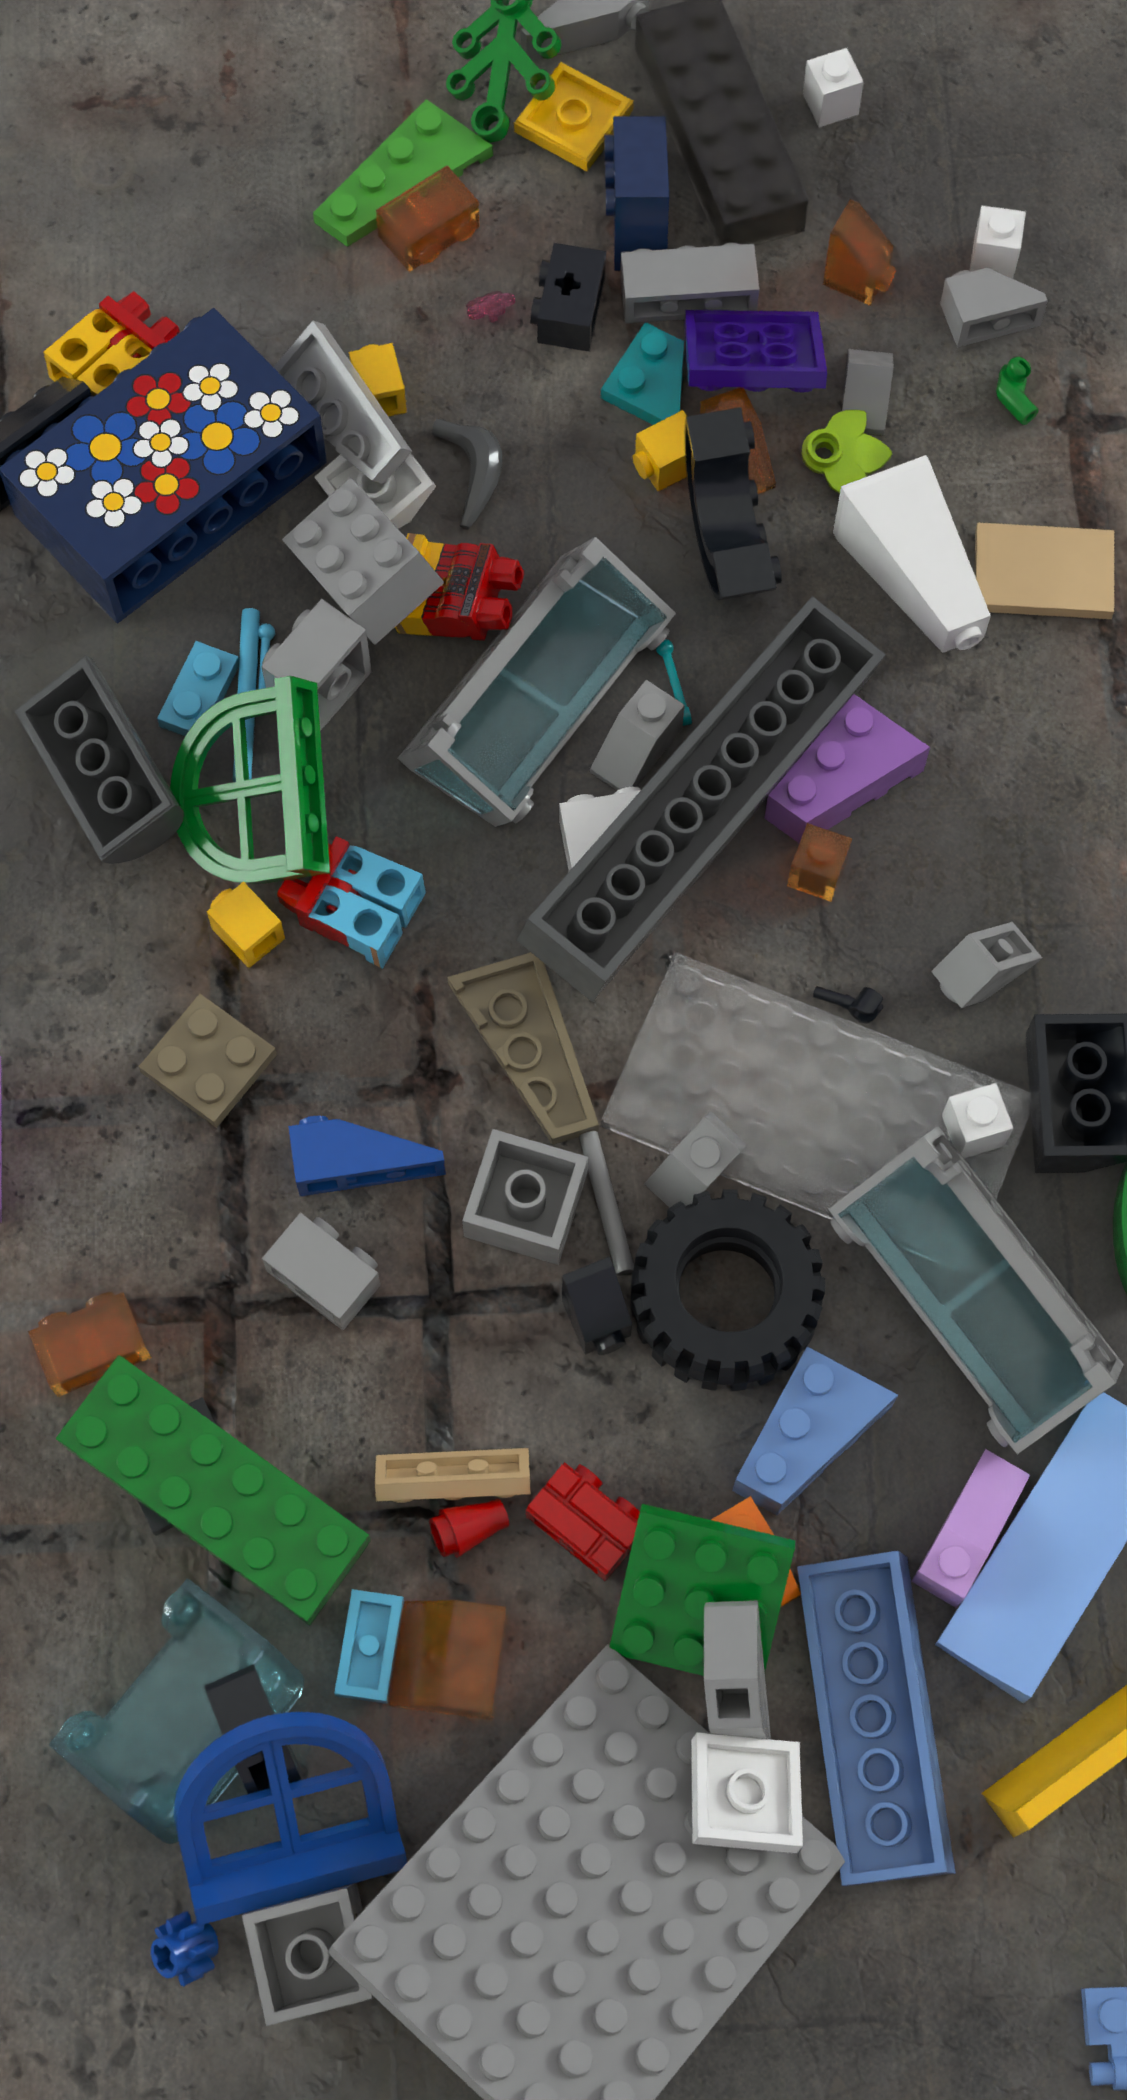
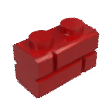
(585, 1519)

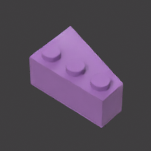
(843, 769)

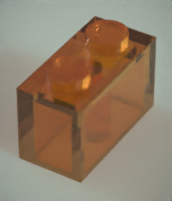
(428, 218)
(85, 1343)

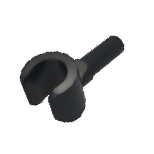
(863, 1008)

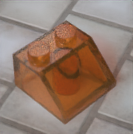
(449, 1657)

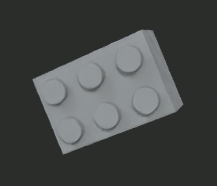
(363, 560)

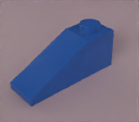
(349, 1156)

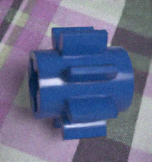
(184, 1948)

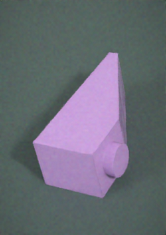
(971, 1529)

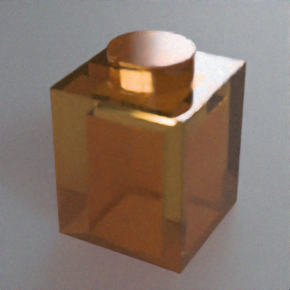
(819, 862)

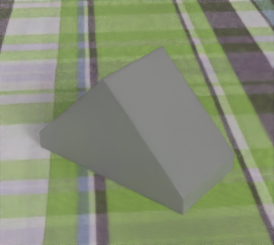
(868, 386)

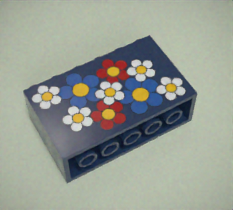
(164, 464)

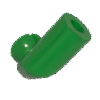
(1011, 390)

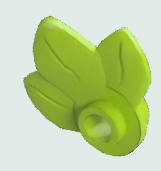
(851, 449)

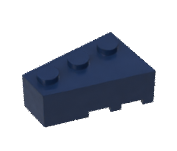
(637, 183)

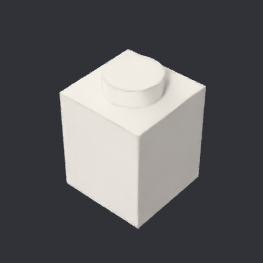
(832, 87)
(998, 240)
(977, 1121)

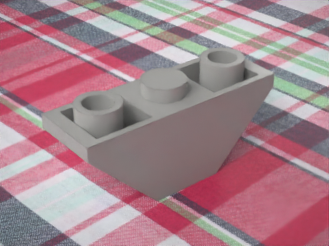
(735, 1670)

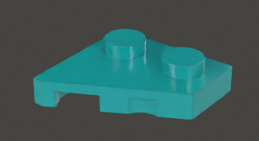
(648, 376)

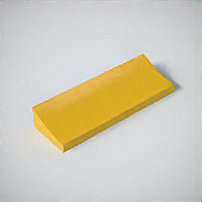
(1062, 1767)

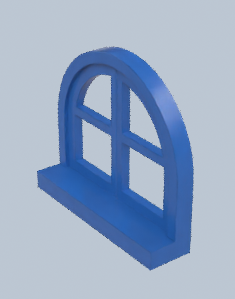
(298, 1862)

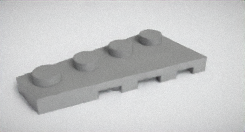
(347, 407)

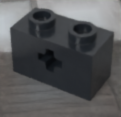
(570, 296)

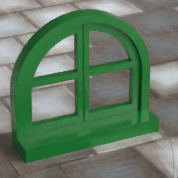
(299, 782)

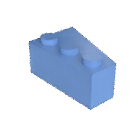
(809, 1428)

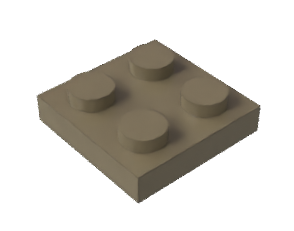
(208, 1060)

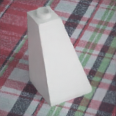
(910, 547)

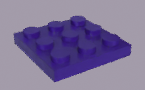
(754, 350)

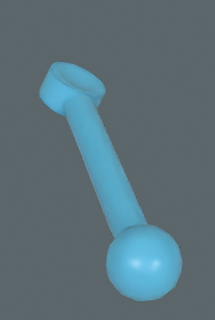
(266, 633)

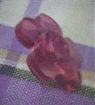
(491, 304)

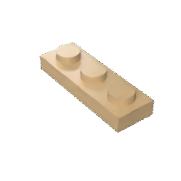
(452, 1475)

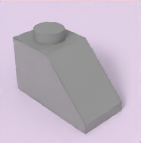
(989, 305)
(638, 737)
(985, 964)
(696, 1161)

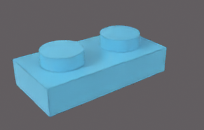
(198, 687)
(369, 1646)

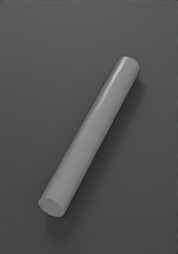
(607, 1203)

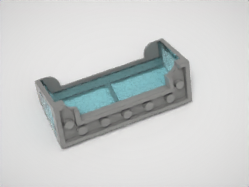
(537, 683)
(979, 1289)

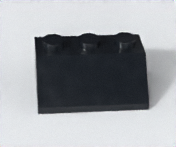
(27, 423)
(1078, 1091)

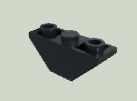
(239, 1700)

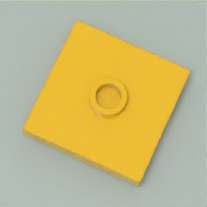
(573, 117)

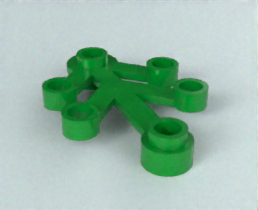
(500, 55)

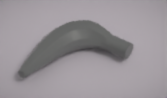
(484, 459)

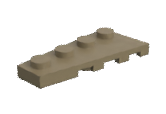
(527, 1035)

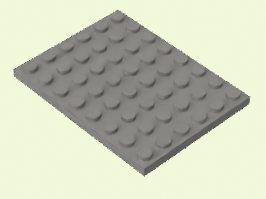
(567, 1919)

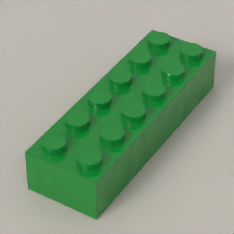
(214, 1489)

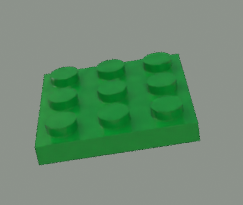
(681, 1565)

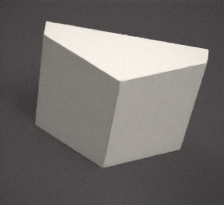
(397, 498)

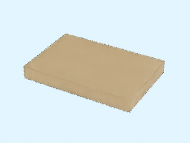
(1045, 570)

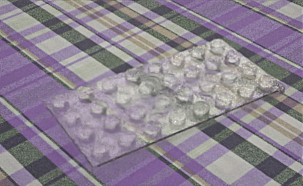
(795, 1083)

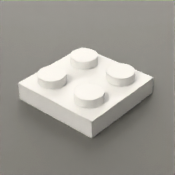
(746, 1793)

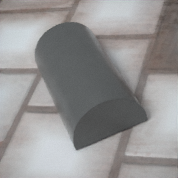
(101, 764)

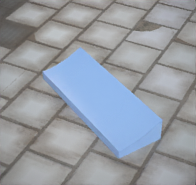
(1048, 1557)

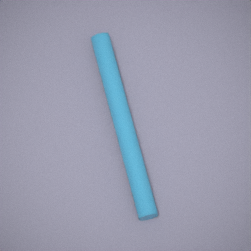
(248, 671)

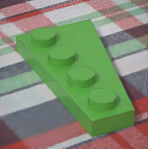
(408, 156)

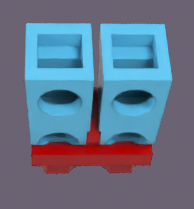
(358, 902)

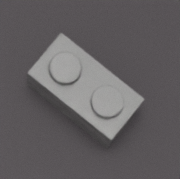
(322, 1269)

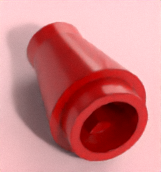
(466, 1526)

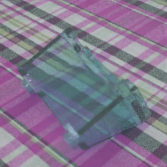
(165, 1714)

